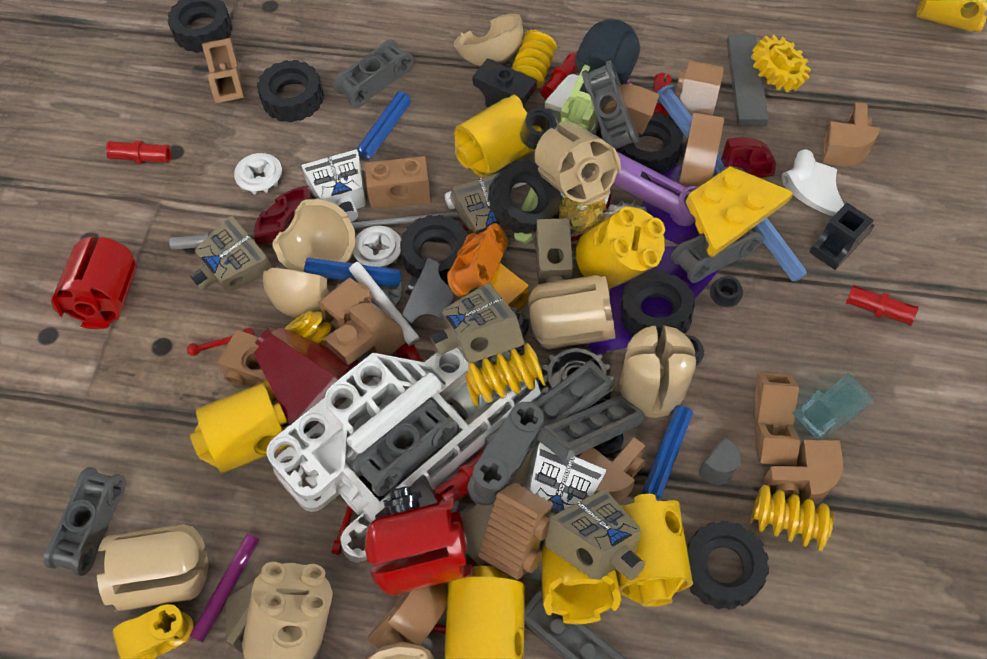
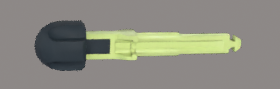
(603, 42)

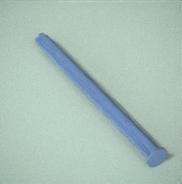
(772, 238)

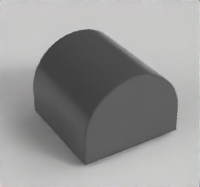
(721, 463)

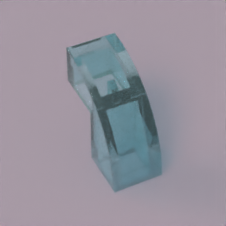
(831, 411)

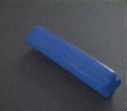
(383, 125)
(340, 271)
(668, 451)

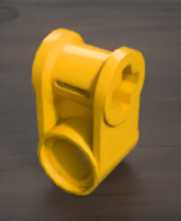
(148, 635)

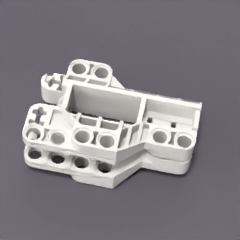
(330, 458)

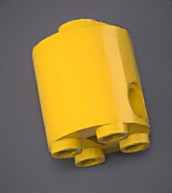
(954, 13)
(492, 138)
(621, 246)
(238, 428)
(663, 550)
(485, 616)

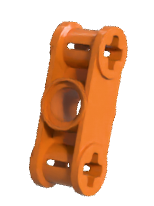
(477, 260)

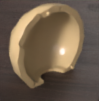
(497, 45)
(317, 232)
(295, 291)

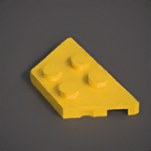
(733, 205)

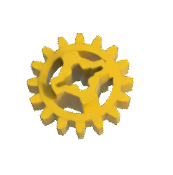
(780, 63)

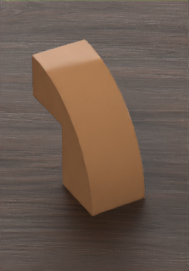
(224, 70)
(701, 149)
(774, 429)

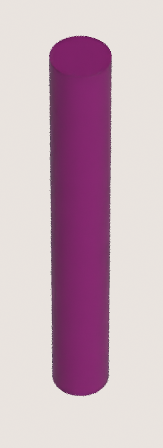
(224, 588)

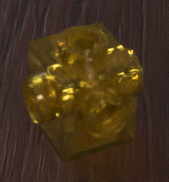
(580, 219)

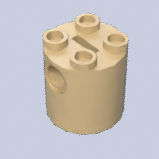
(287, 612)

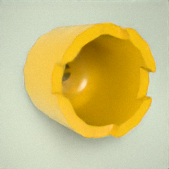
(575, 594)

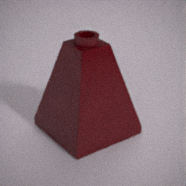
(298, 370)

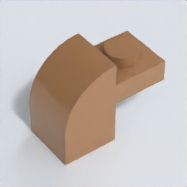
(640, 105)
(850, 141)
(366, 331)
(816, 471)
(619, 474)
(411, 617)

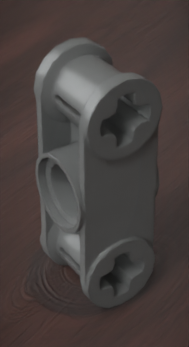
(373, 73)
(604, 87)
(696, 261)
(423, 429)
(505, 452)
(83, 542)

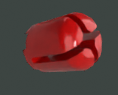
(95, 282)
(417, 548)

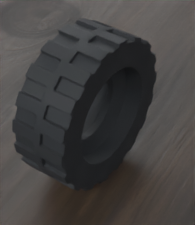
(189, 10)
(285, 74)
(664, 159)
(507, 212)
(427, 229)
(661, 286)
(749, 550)

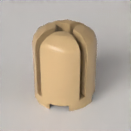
(577, 163)
(571, 312)
(666, 370)
(152, 567)

